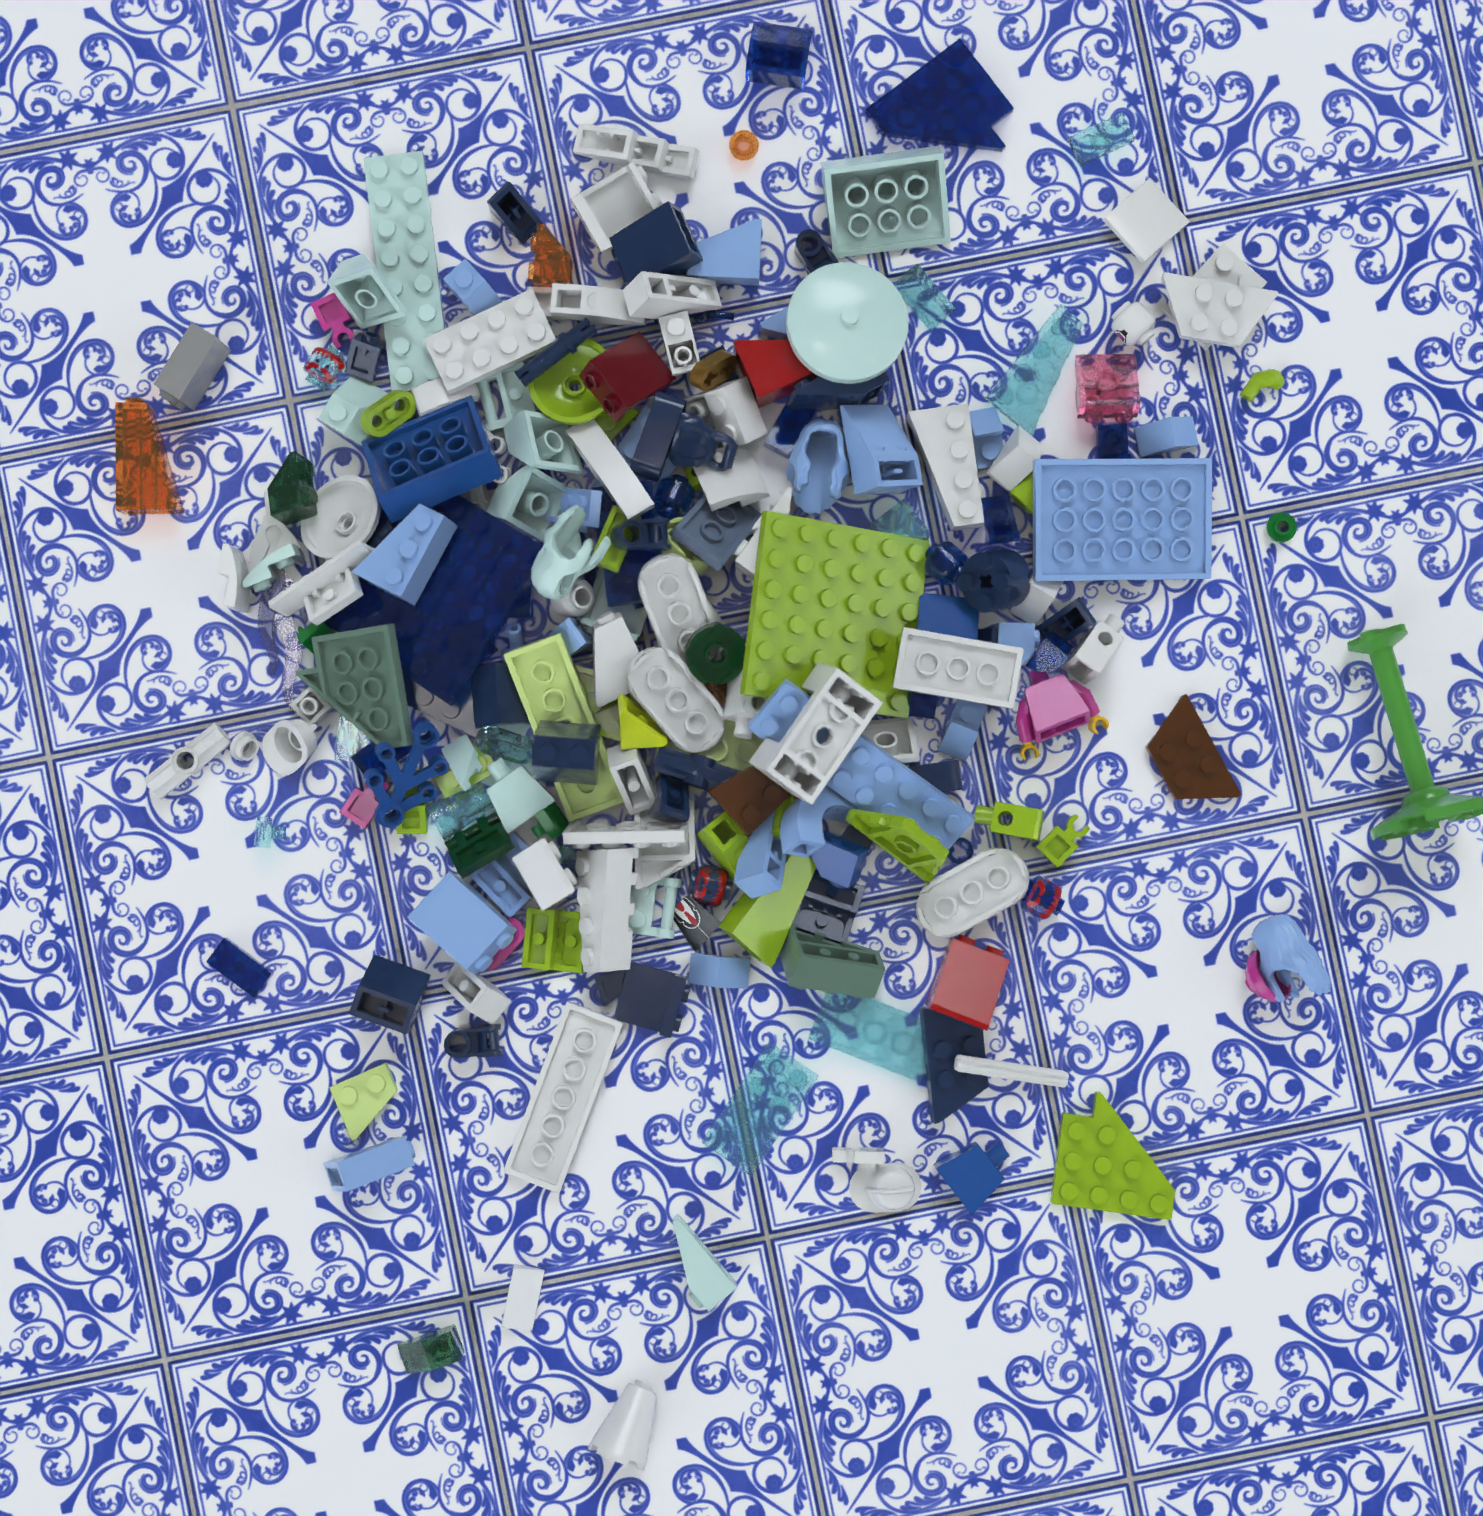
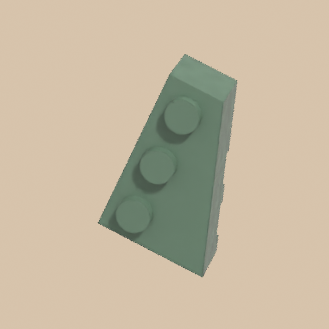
(830, 966)

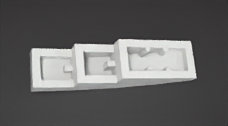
(625, 146)
(610, 469)

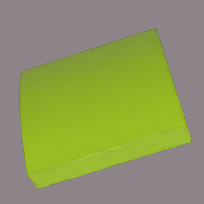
(552, 940)

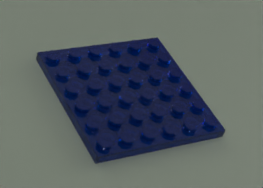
(461, 605)

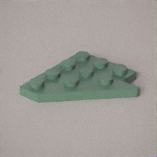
(363, 681)

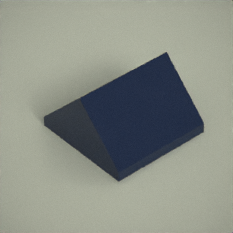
(496, 697)

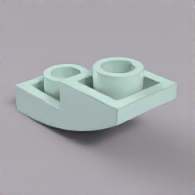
(263, 573)

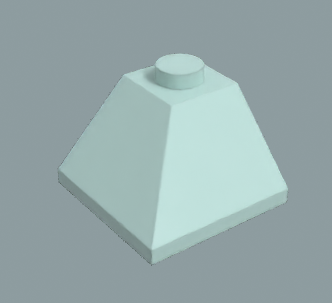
(365, 292)
(347, 405)
(542, 443)
(527, 501)

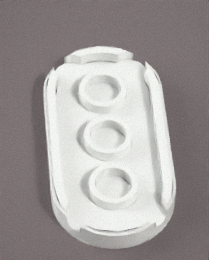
(674, 601)
(675, 699)
(972, 892)

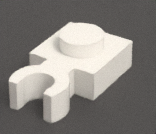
(865, 1156)

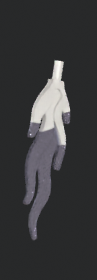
(269, 538)

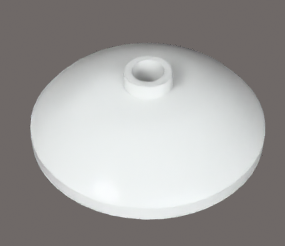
(346, 514)

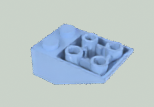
(878, 451)

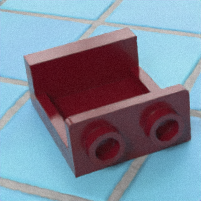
(626, 375)

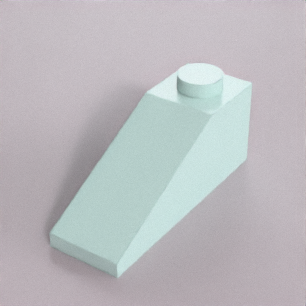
(704, 1273)

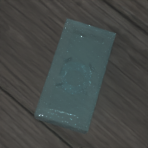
(1101, 139)

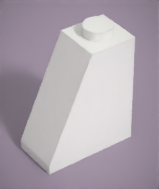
(611, 657)

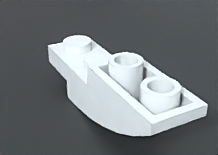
(576, 302)

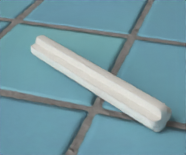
(1011, 1071)

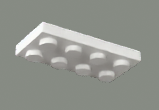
(490, 341)
(958, 668)

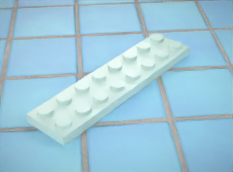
(406, 261)

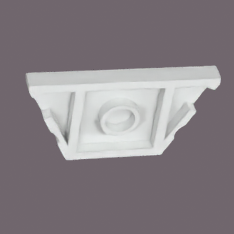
(1215, 309)
(659, 861)

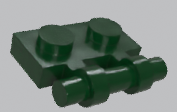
(479, 845)

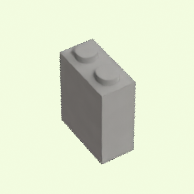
(191, 367)

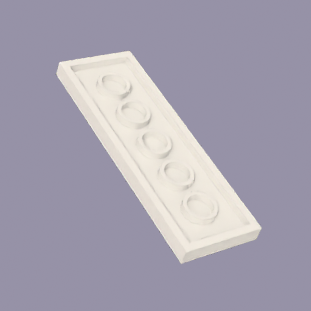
(563, 1097)

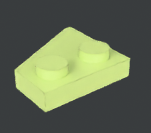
(363, 1097)

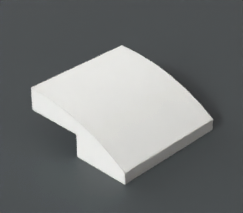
(1146, 220)
(736, 484)
(234, 567)

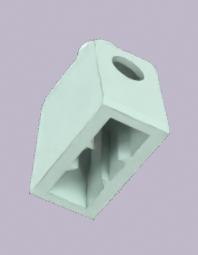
(516, 794)

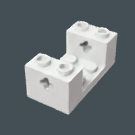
(798, 759)

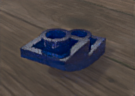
(1112, 440)

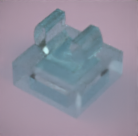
(265, 832)

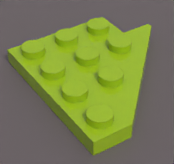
(1106, 1167)

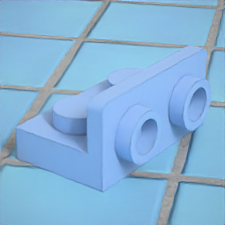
(587, 499)

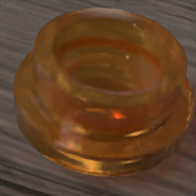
(743, 136)

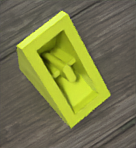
(637, 727)

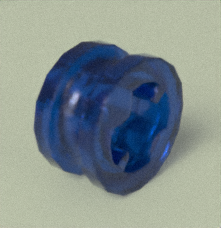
(968, 851)

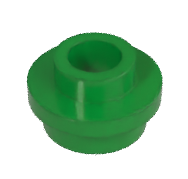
(1275, 534)

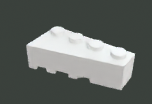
(949, 455)

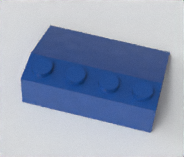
(431, 459)

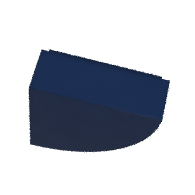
(610, 985)

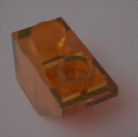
(551, 260)

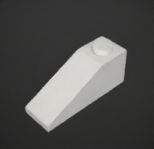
(659, 295)

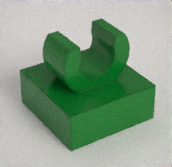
(311, 631)
(550, 821)

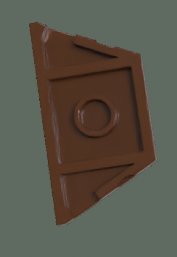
(1189, 757)

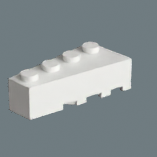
(605, 907)

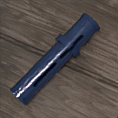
(556, 351)

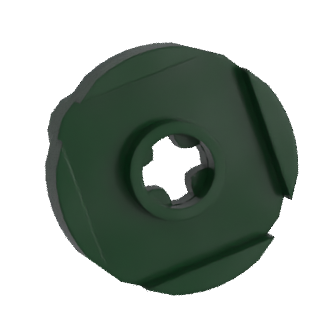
(699, 647)

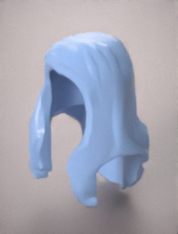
(818, 466)
(1286, 947)

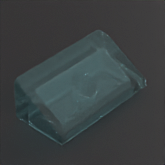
(924, 297)

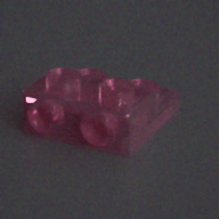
(1107, 387)

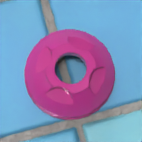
(1256, 983)

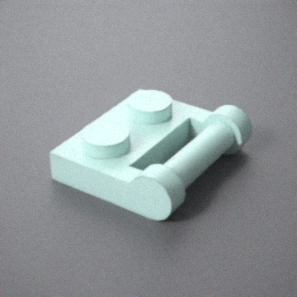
(513, 395)
(644, 908)

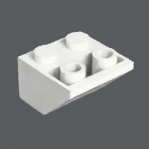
(729, 410)
(544, 874)

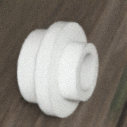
(244, 746)

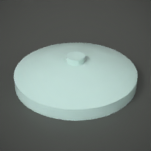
(846, 322)

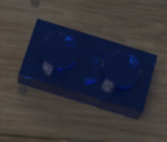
(240, 967)

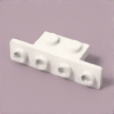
(325, 588)

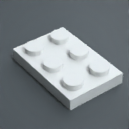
(1228, 268)

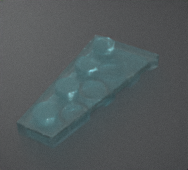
(1030, 379)

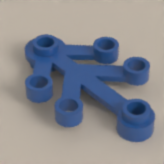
(405, 778)

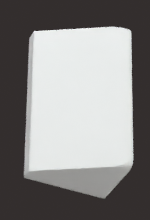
(522, 1297)

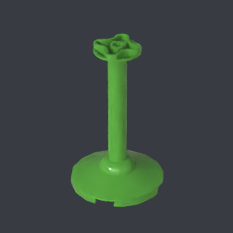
(1425, 803)

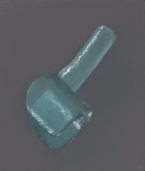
(567, 854)

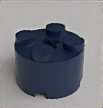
(994, 580)

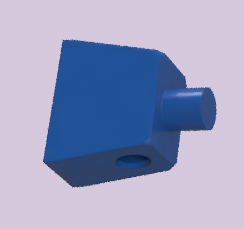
(973, 1173)

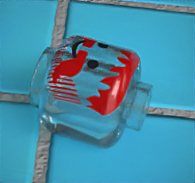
(325, 368)

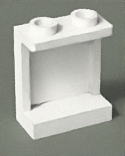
(615, 203)

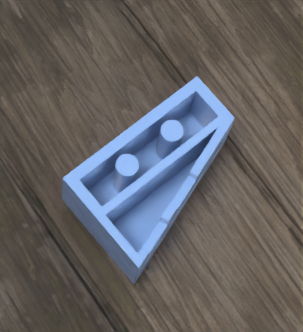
(408, 554)

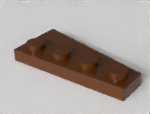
(748, 797)

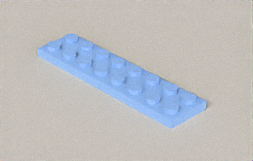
(869, 774)

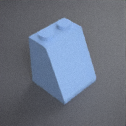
(463, 923)

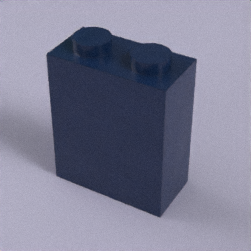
(656, 244)

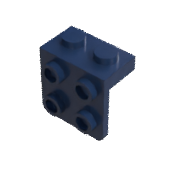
(652, 999)

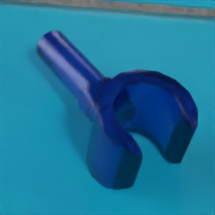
(713, 314)

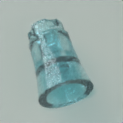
(459, 810)

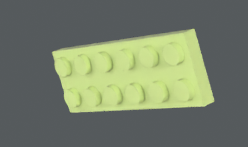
(554, 693)

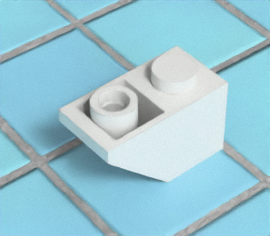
(679, 342)

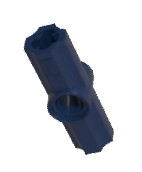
(691, 769)

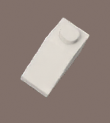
(631, 778)
(476, 993)

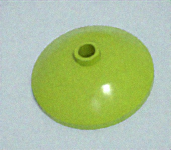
(552, 389)

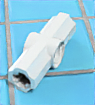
(173, 773)

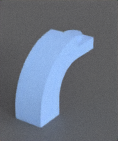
(802, 823)

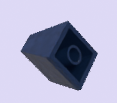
(566, 752)

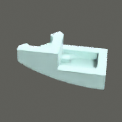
(462, 759)

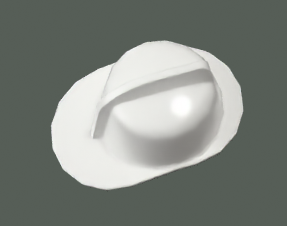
(289, 745)
(886, 1188)

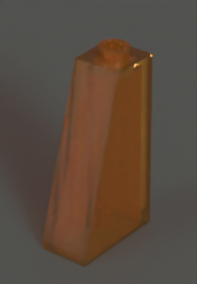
(142, 464)

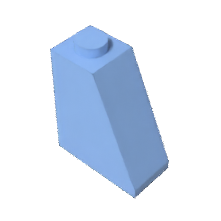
(731, 256)
(369, 1164)

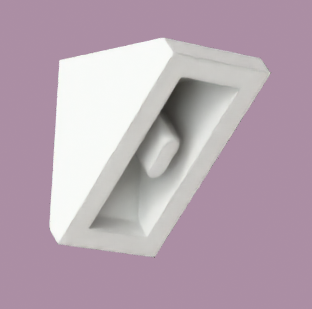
(1015, 459)
(1037, 601)

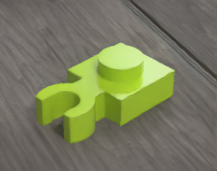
(1059, 843)

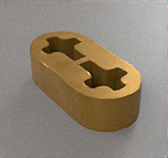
(713, 370)

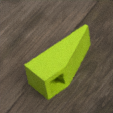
(724, 842)

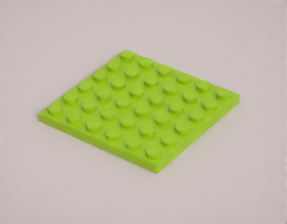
(831, 600)

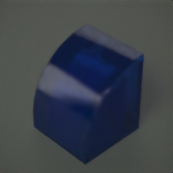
(1051, 654)

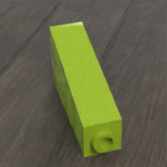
(764, 921)

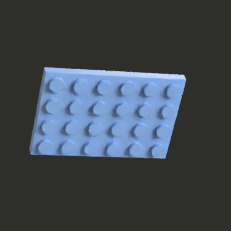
(1122, 519)

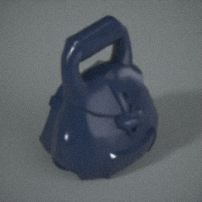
(697, 444)

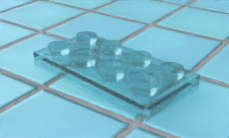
(871, 1033)
(760, 1108)

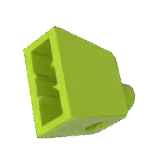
(1026, 820)

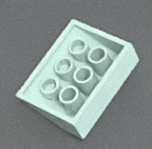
(886, 201)

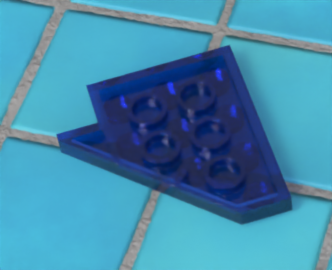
(945, 104)

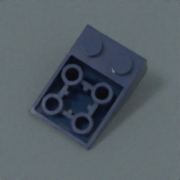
(826, 394)

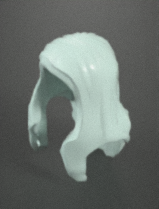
(564, 557)

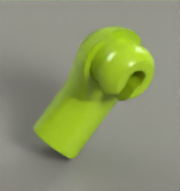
(1268, 378)

